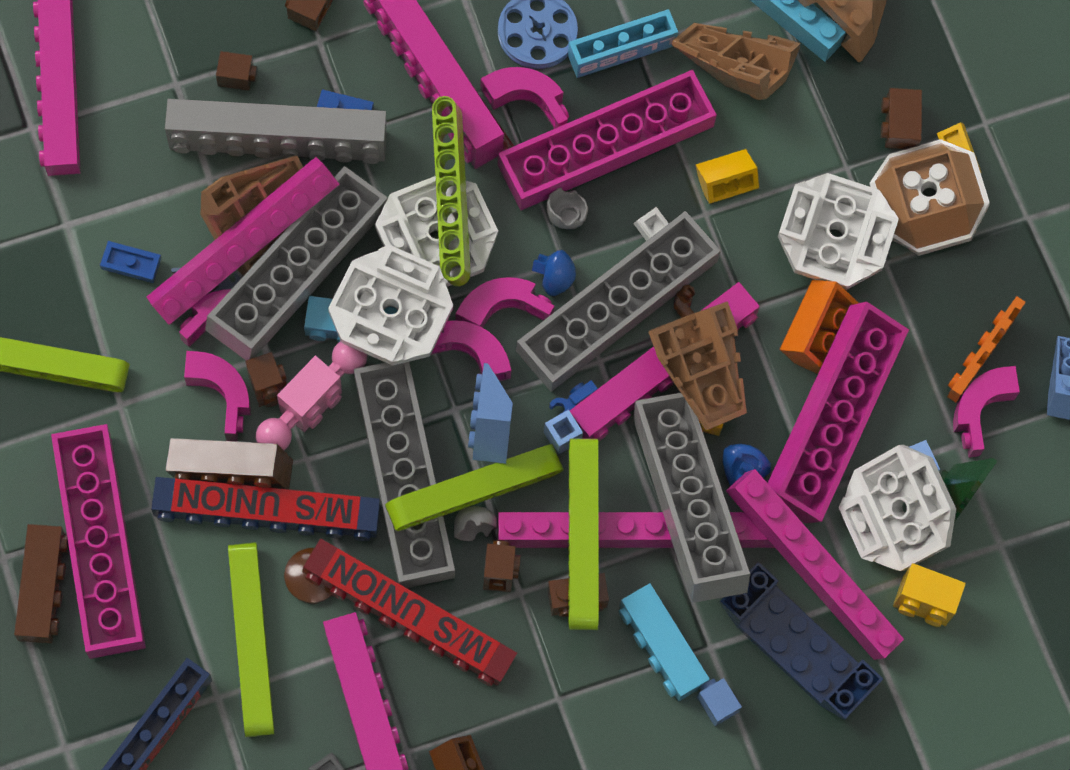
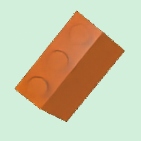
(816, 324)

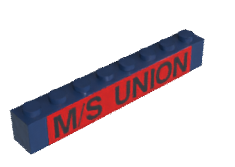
(265, 507)
(161, 718)

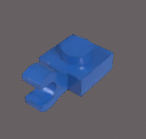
(577, 395)

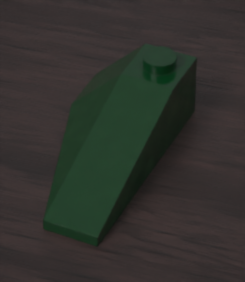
(965, 480)

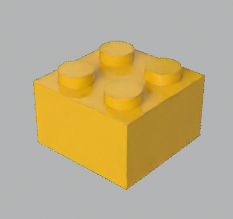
(928, 595)

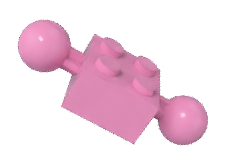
(310, 395)

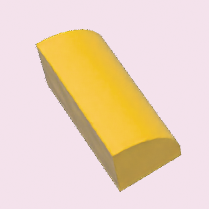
(727, 176)

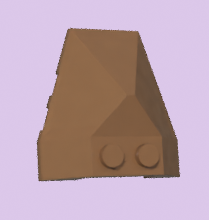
(857, 18)
(739, 61)
(239, 193)
(703, 363)

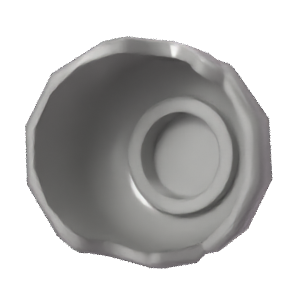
(566, 209)
(472, 521)

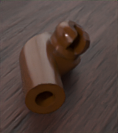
(683, 301)

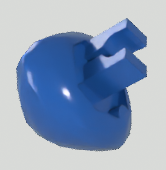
(557, 270)
(744, 458)

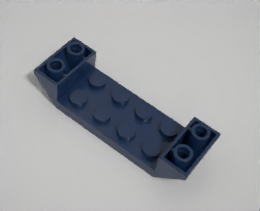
(799, 645)

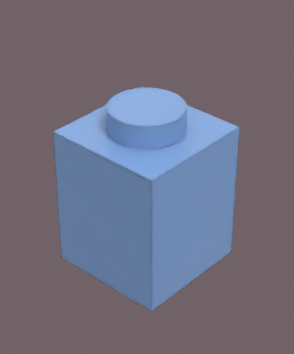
(718, 701)

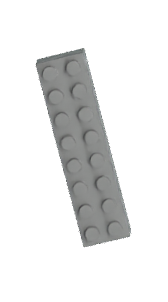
(276, 130)
(295, 266)
(617, 301)
(401, 467)
(691, 498)

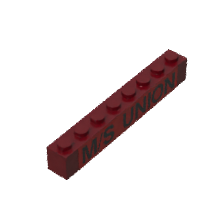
(408, 612)

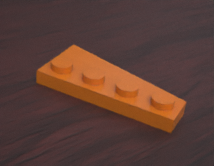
(988, 343)

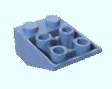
(1059, 387)
(490, 419)

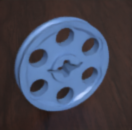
(534, 40)

